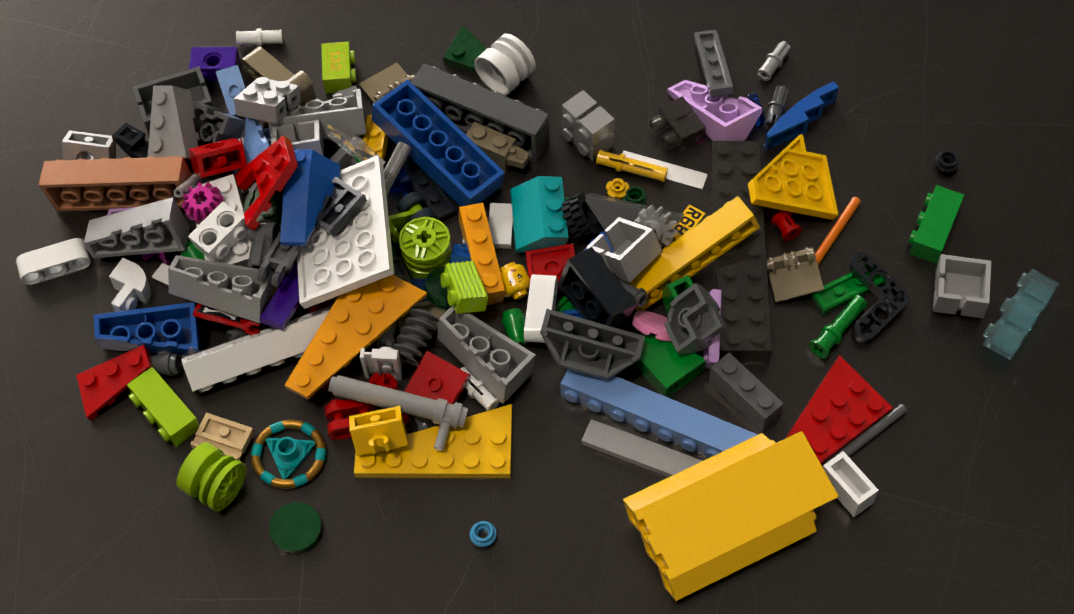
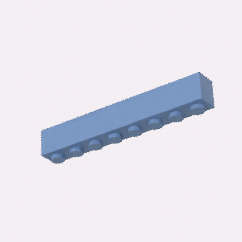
(653, 413)

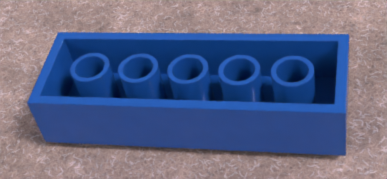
(437, 145)

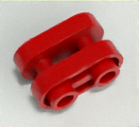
(338, 414)

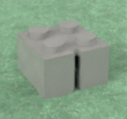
(309, 132)
(587, 132)
(632, 247)
(962, 286)

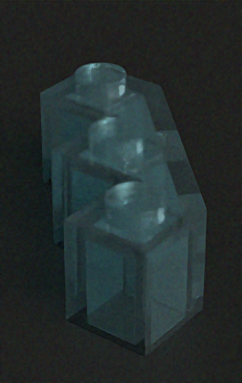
(1020, 313)

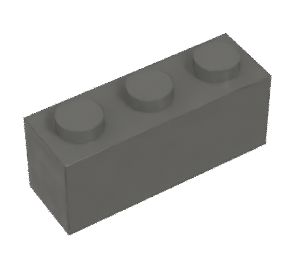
(745, 392)

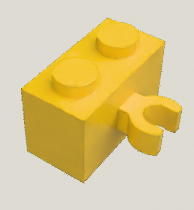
(378, 431)

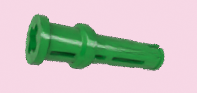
(832, 333)

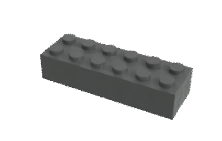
(471, 103)

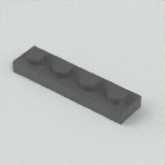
(713, 63)

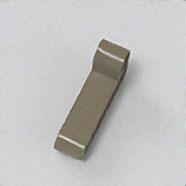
(262, 64)

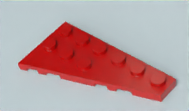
(839, 411)

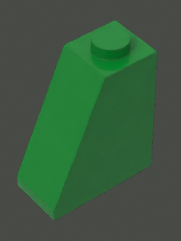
(665, 367)

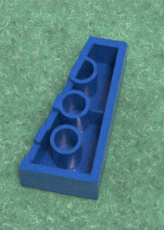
(158, 328)

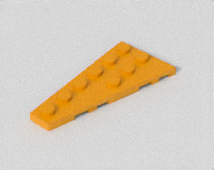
(351, 324)

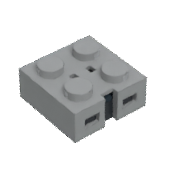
(267, 100)

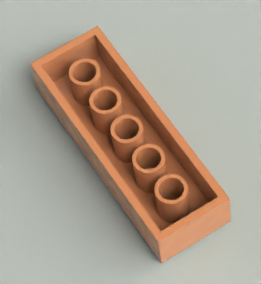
(112, 182)

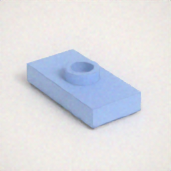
(231, 86)

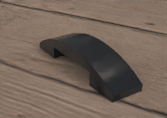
(133, 142)

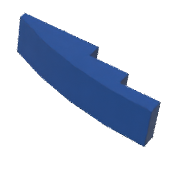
(797, 118)

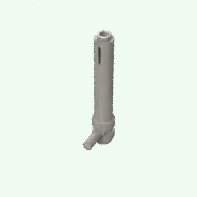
(438, 411)

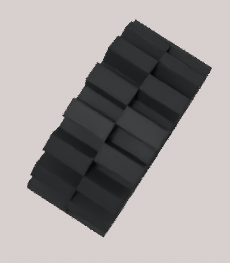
(580, 217)

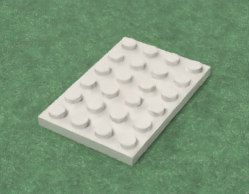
(358, 251)

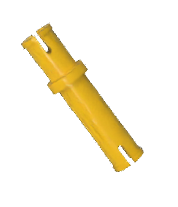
(631, 165)

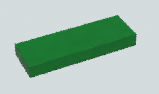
(842, 291)

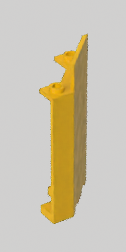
(730, 510)

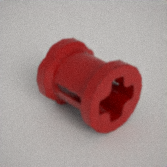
(786, 225)

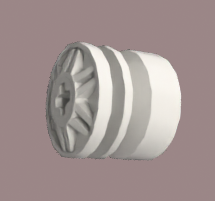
(505, 64)

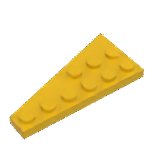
(473, 451)

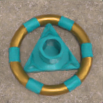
(288, 454)

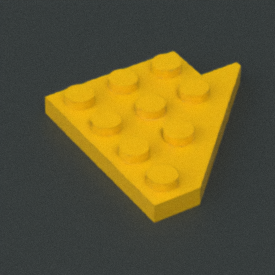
(796, 183)

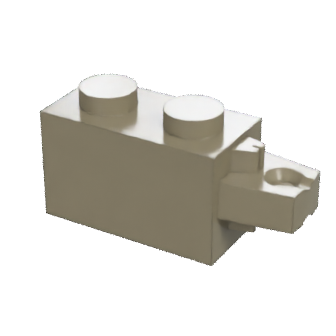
(498, 147)

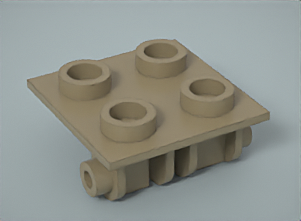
(384, 82)
(794, 274)

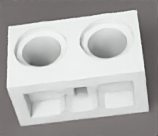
(215, 229)

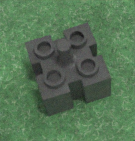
(215, 124)

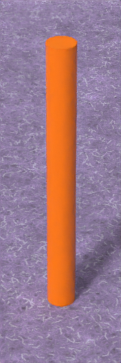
(836, 229)

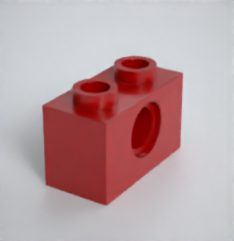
(217, 157)

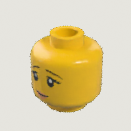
(515, 280)

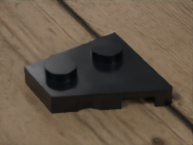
(339, 207)

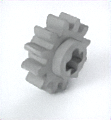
(659, 223)

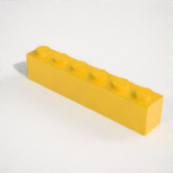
(696, 249)

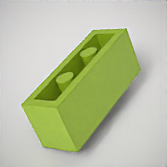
(162, 407)

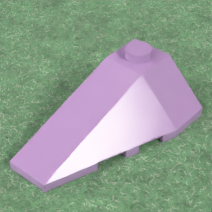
(722, 115)

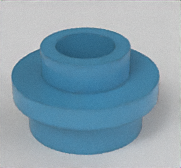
(483, 526)

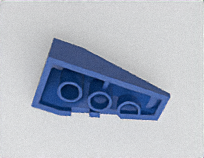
(305, 195)

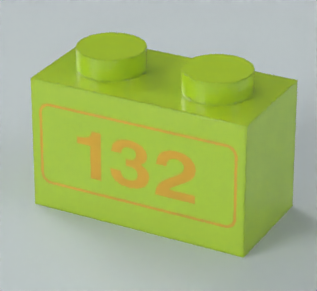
(337, 66)

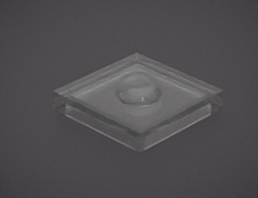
(351, 143)

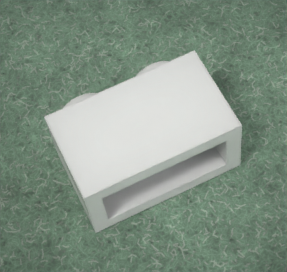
(851, 484)

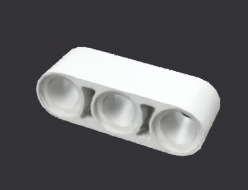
(53, 261)
(541, 297)

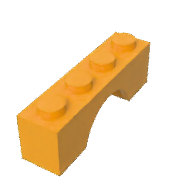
(481, 249)

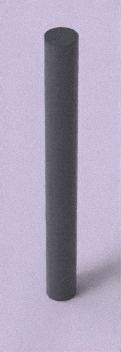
(873, 431)

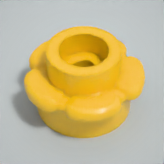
(617, 193)

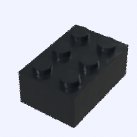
(596, 290)

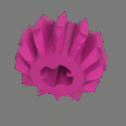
(201, 201)

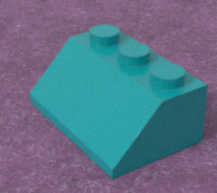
(538, 214)

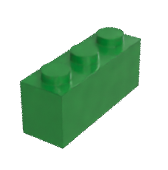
(935, 224)

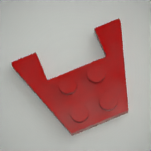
(271, 171)

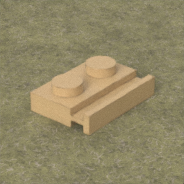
(224, 434)

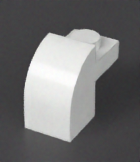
(131, 283)

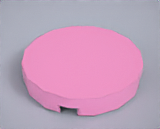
(651, 322)

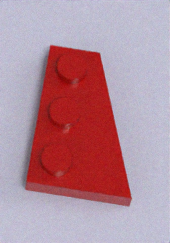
(109, 379)

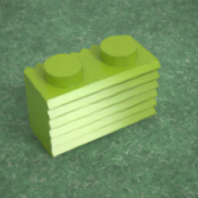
(464, 287)

